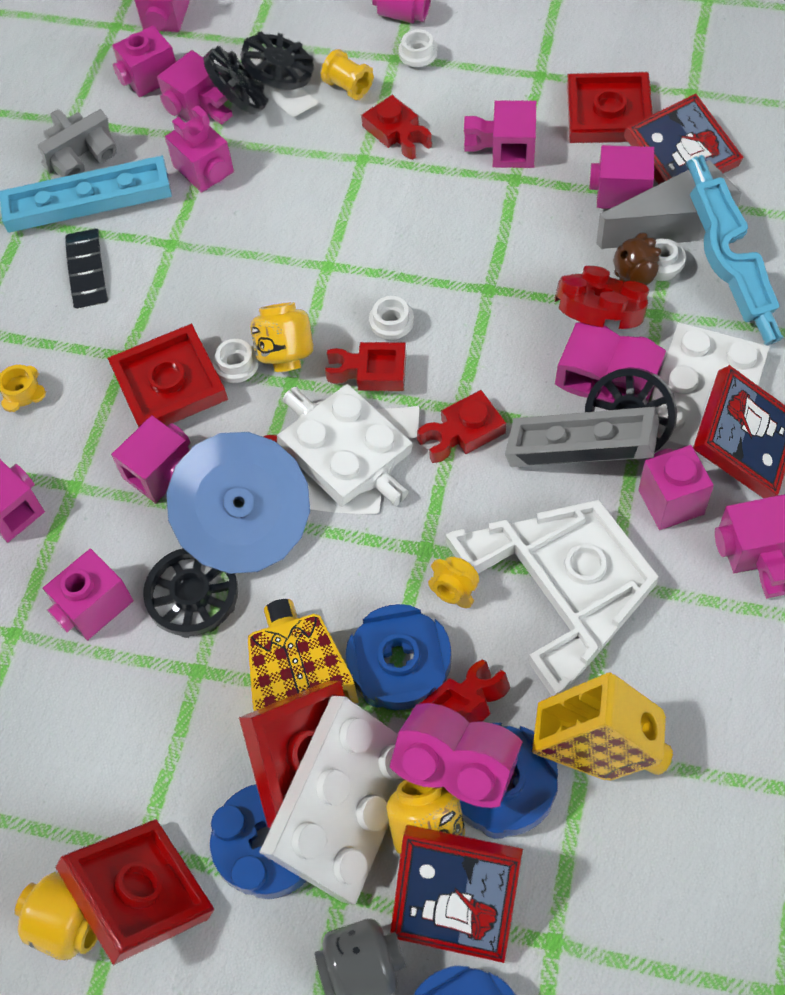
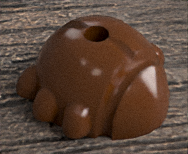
(637, 259)

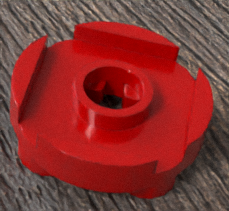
(597, 297)

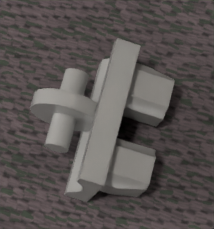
(73, 138)

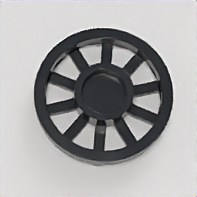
(276, 61)
(235, 81)
(632, 400)
(190, 593)

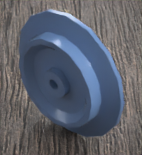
(246, 470)

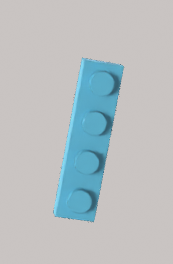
(84, 194)

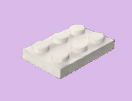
(691, 373)
(337, 802)

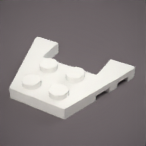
(581, 567)

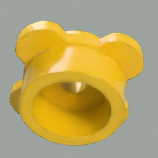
(20, 377)
(454, 581)

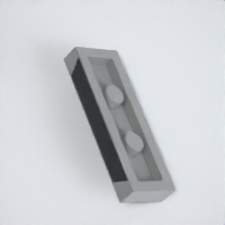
(583, 437)

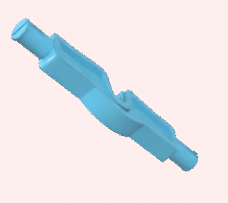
(742, 271)

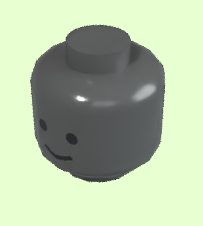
(359, 960)

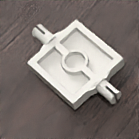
(345, 445)

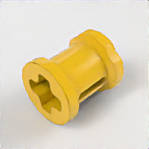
(347, 74)

